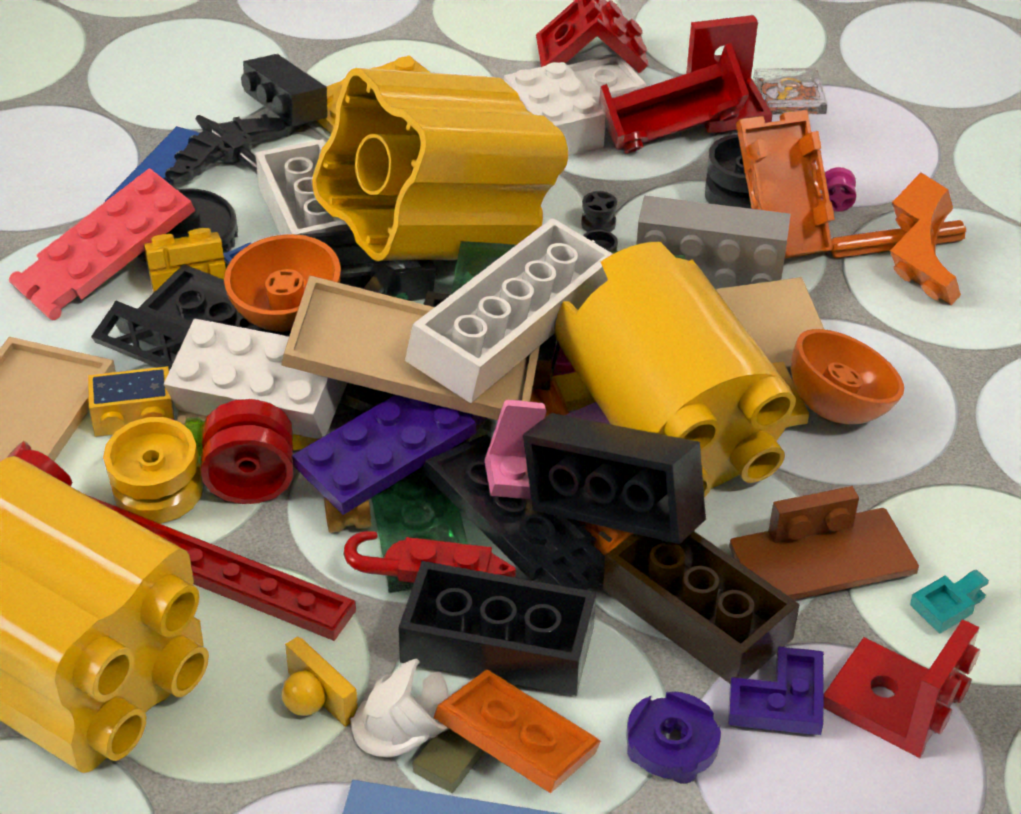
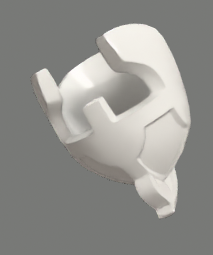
(396, 720)

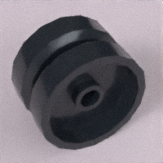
(726, 174)

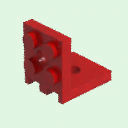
(585, 21)
(742, 33)
(920, 694)

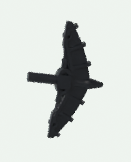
(225, 143)

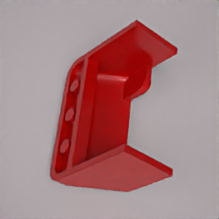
(675, 103)

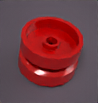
(247, 451)

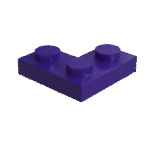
(786, 705)

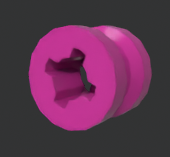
(841, 188)

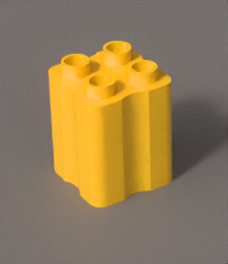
(435, 163)
(88, 620)

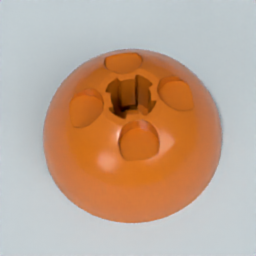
(271, 277)
(843, 377)

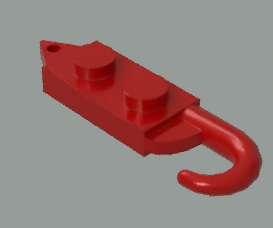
(405, 557)

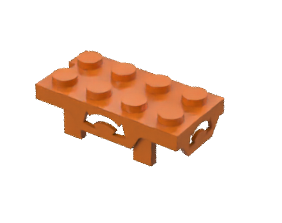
(784, 178)

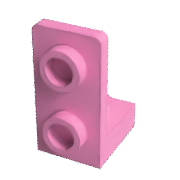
(506, 453)

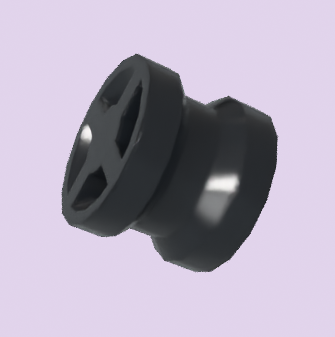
(599, 211)

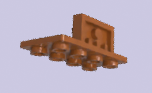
(825, 546)

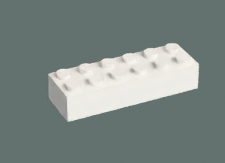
(505, 310)

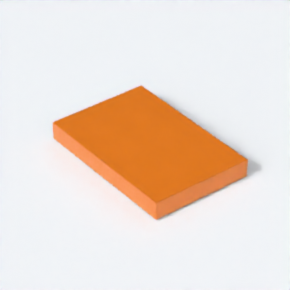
(517, 730)

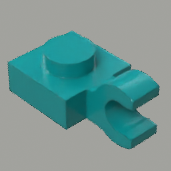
(947, 602)

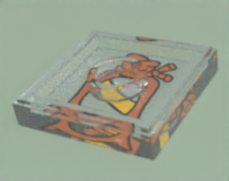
(791, 89)

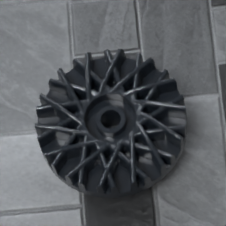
(212, 213)

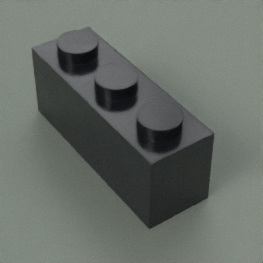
(285, 89)

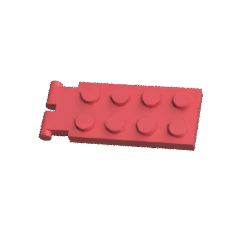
(102, 243)

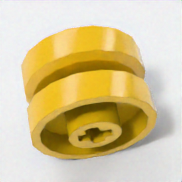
(154, 468)

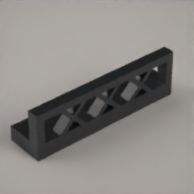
(140, 326)

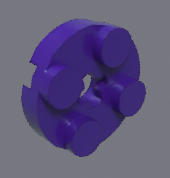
(673, 758)

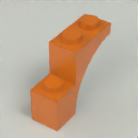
(920, 213)

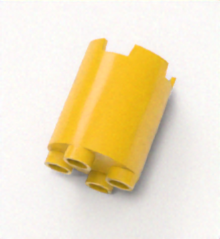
(678, 363)

